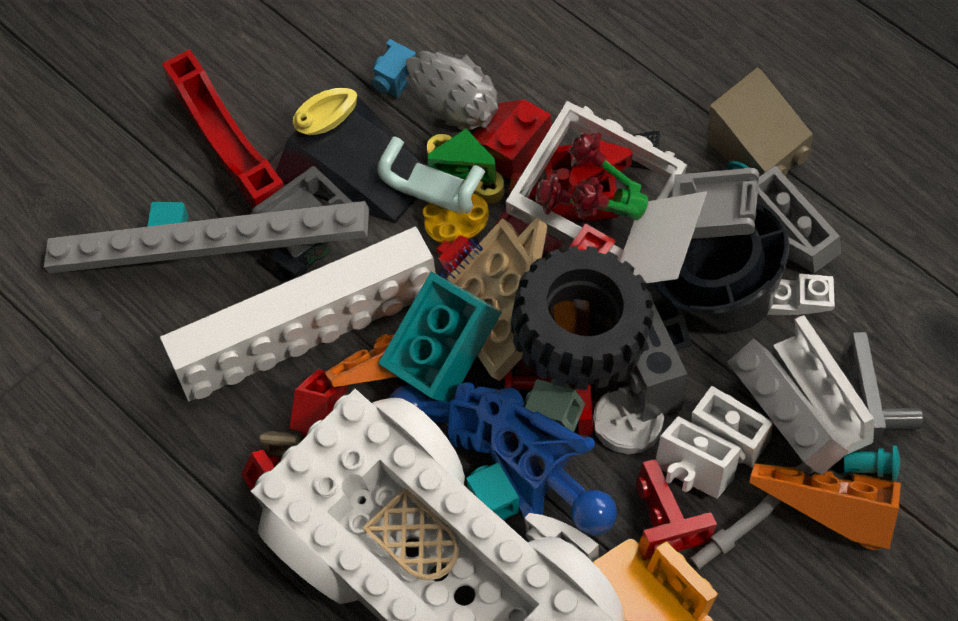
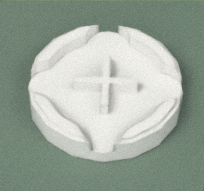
(623, 428)

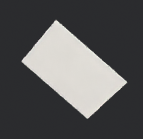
(663, 237)

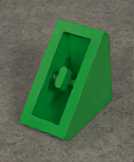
(460, 155)

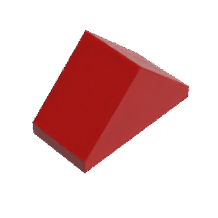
(616, 155)

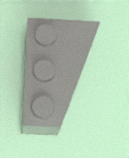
(811, 238)

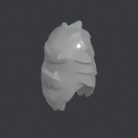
(453, 88)

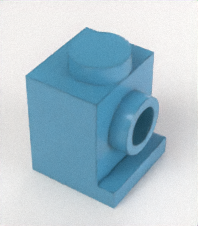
(391, 69)

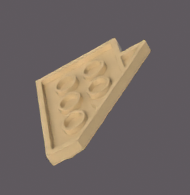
(495, 278)

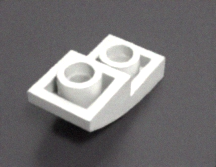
(804, 295)
(542, 526)

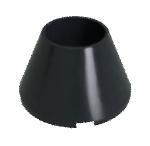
(743, 297)

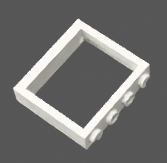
(586, 122)

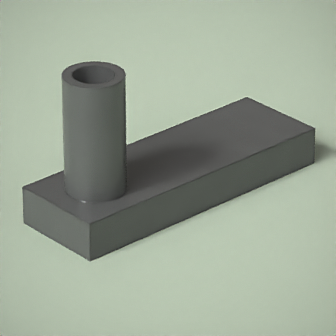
(864, 382)

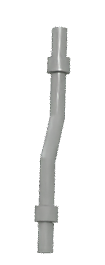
(724, 540)

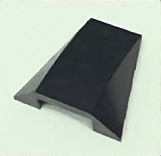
(350, 161)

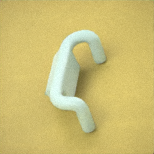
(430, 183)

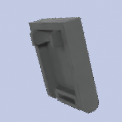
(299, 195)

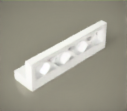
(825, 386)

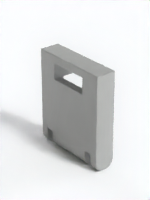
(729, 200)

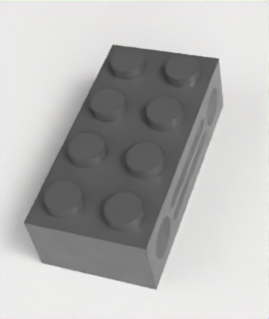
(659, 377)

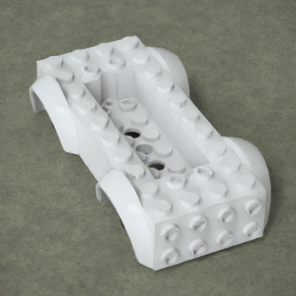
(362, 461)

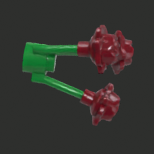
(588, 194)

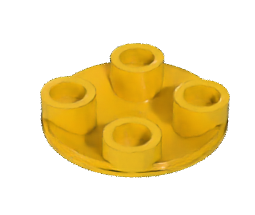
(448, 225)

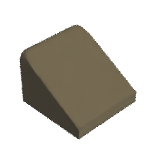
(279, 442)

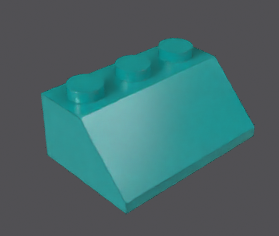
(440, 338)

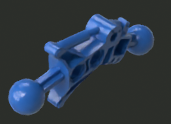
(486, 422)

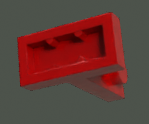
(667, 517)

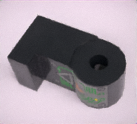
(292, 267)

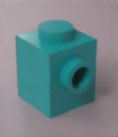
(494, 490)

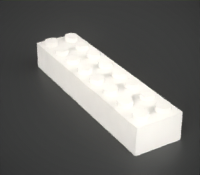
(299, 314)

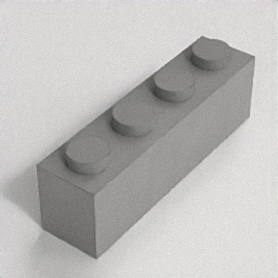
(787, 407)

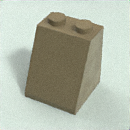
(758, 126)

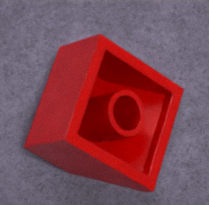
(514, 135)

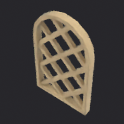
(388, 509)

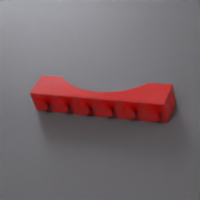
(202, 103)

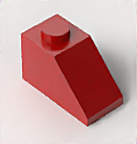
(314, 401)

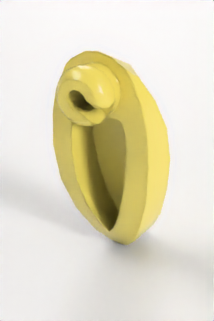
(324, 111)

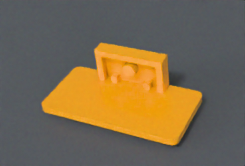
(658, 587)

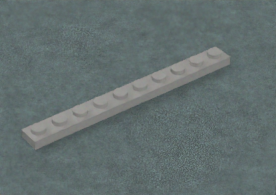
(207, 237)

